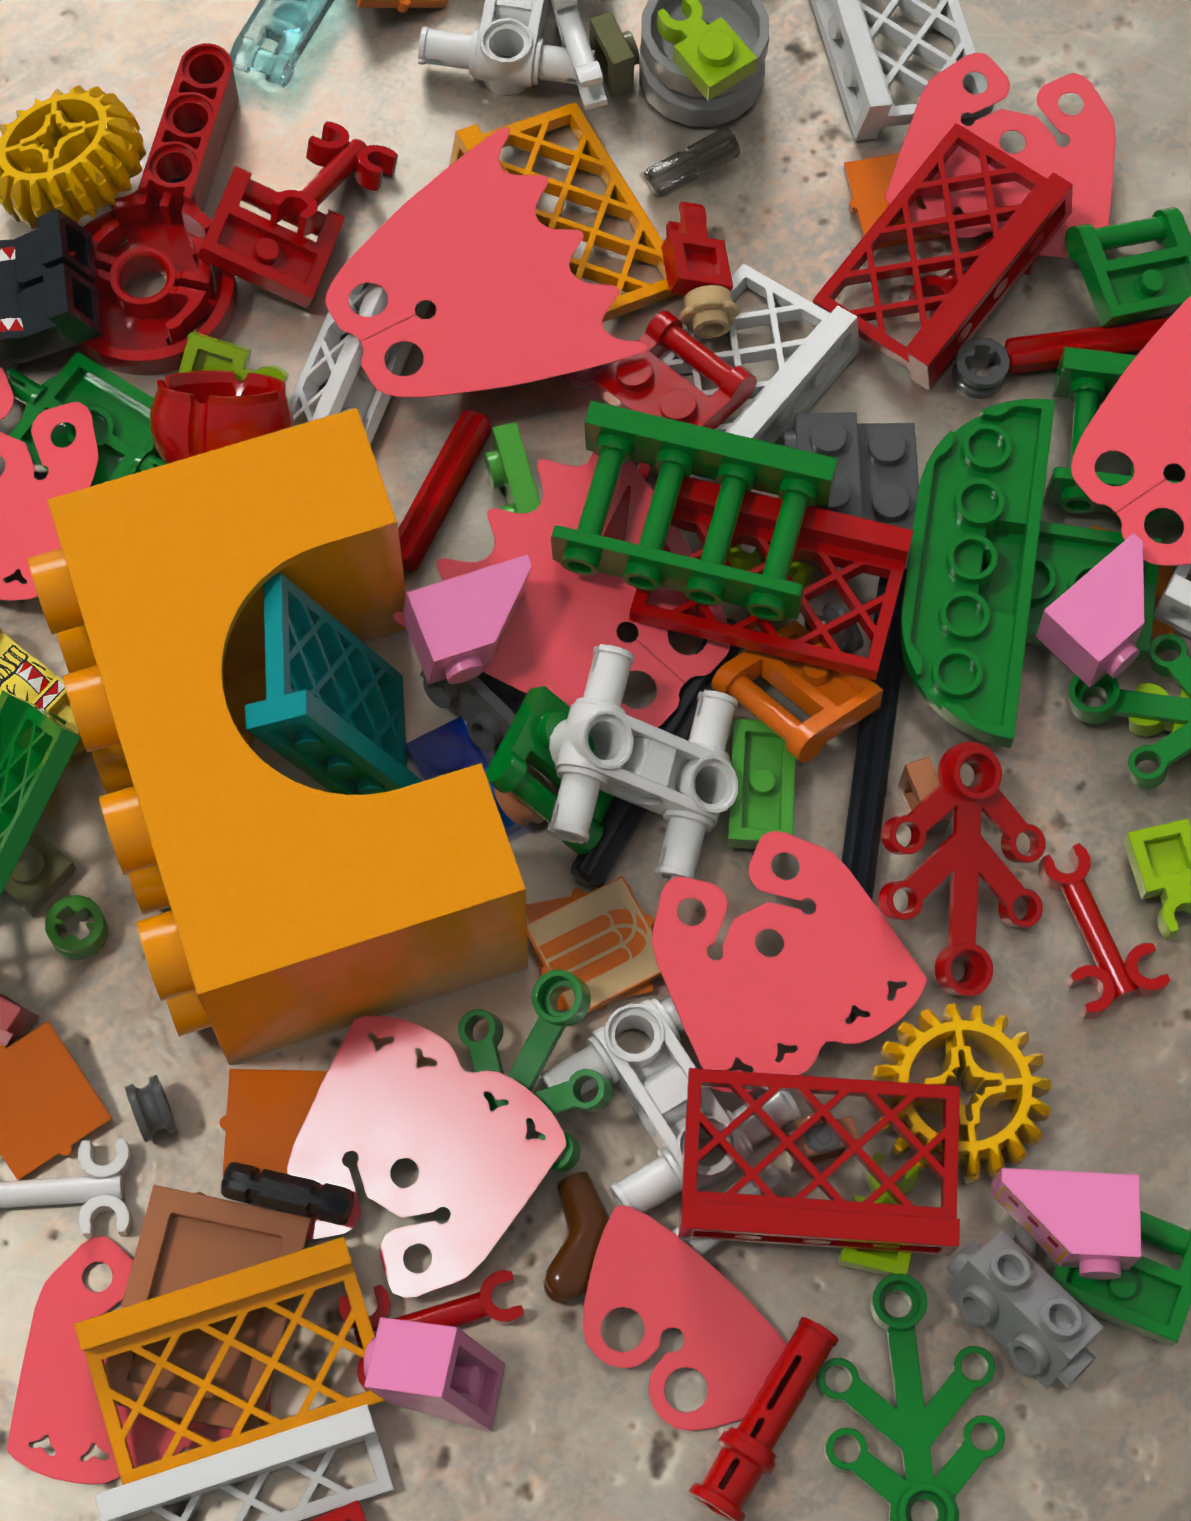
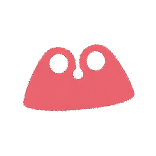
(675, 1287)

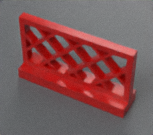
(991, 270)
(825, 537)
(821, 1221)

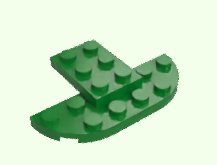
(991, 567)

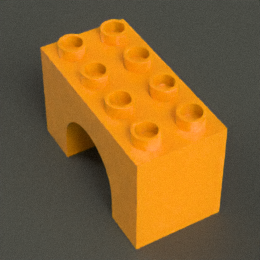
(279, 894)

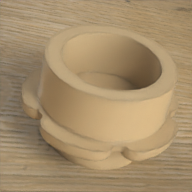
(709, 311)

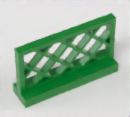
(32, 759)

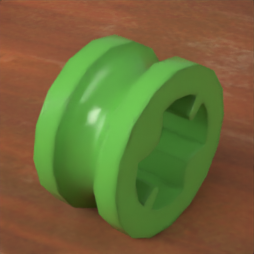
(82, 909)

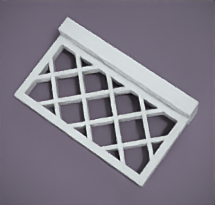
(861, 67)
(801, 379)

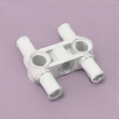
(505, 29)
(642, 764)
(657, 1092)

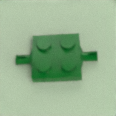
(117, 411)

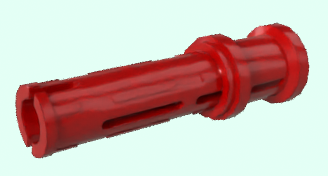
(749, 1448)

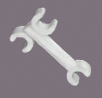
(574, 39)
(99, 1191)

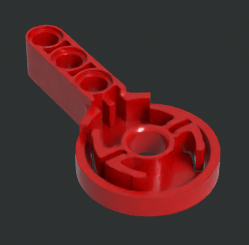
(166, 230)

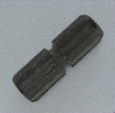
(685, 166)

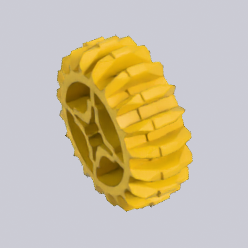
(68, 155)
(989, 1088)

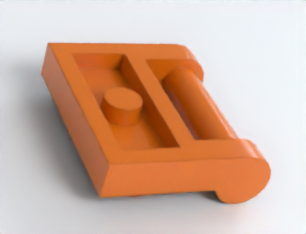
(828, 696)

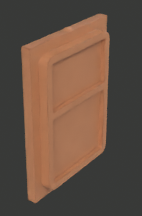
(186, 1243)

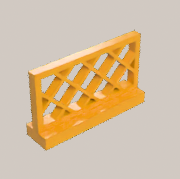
(624, 206)
(207, 1304)

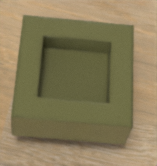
(615, 53)
(38, 875)

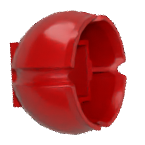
(214, 410)

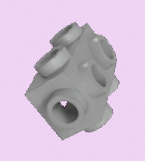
(1023, 1308)

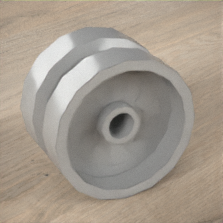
(672, 90)

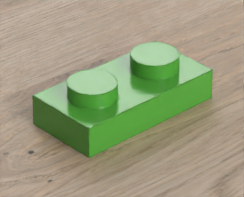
(510, 469)
(764, 784)

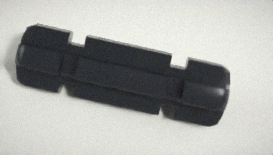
(287, 1193)

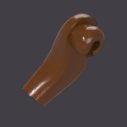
(585, 1221)

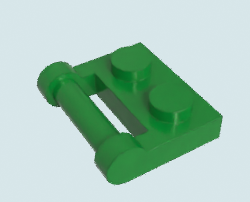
(1140, 283)
(530, 741)
(1149, 1294)

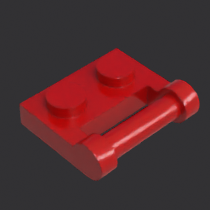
(265, 250)
(654, 388)

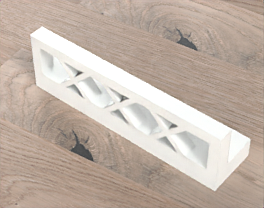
(341, 363)
(258, 1461)

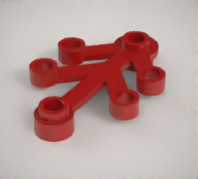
(966, 858)

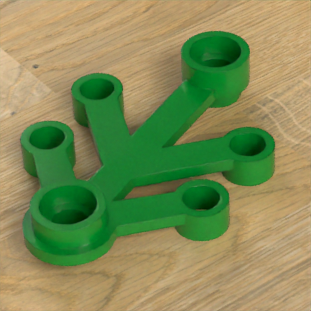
(1145, 706)
(537, 1052)
(911, 1424)

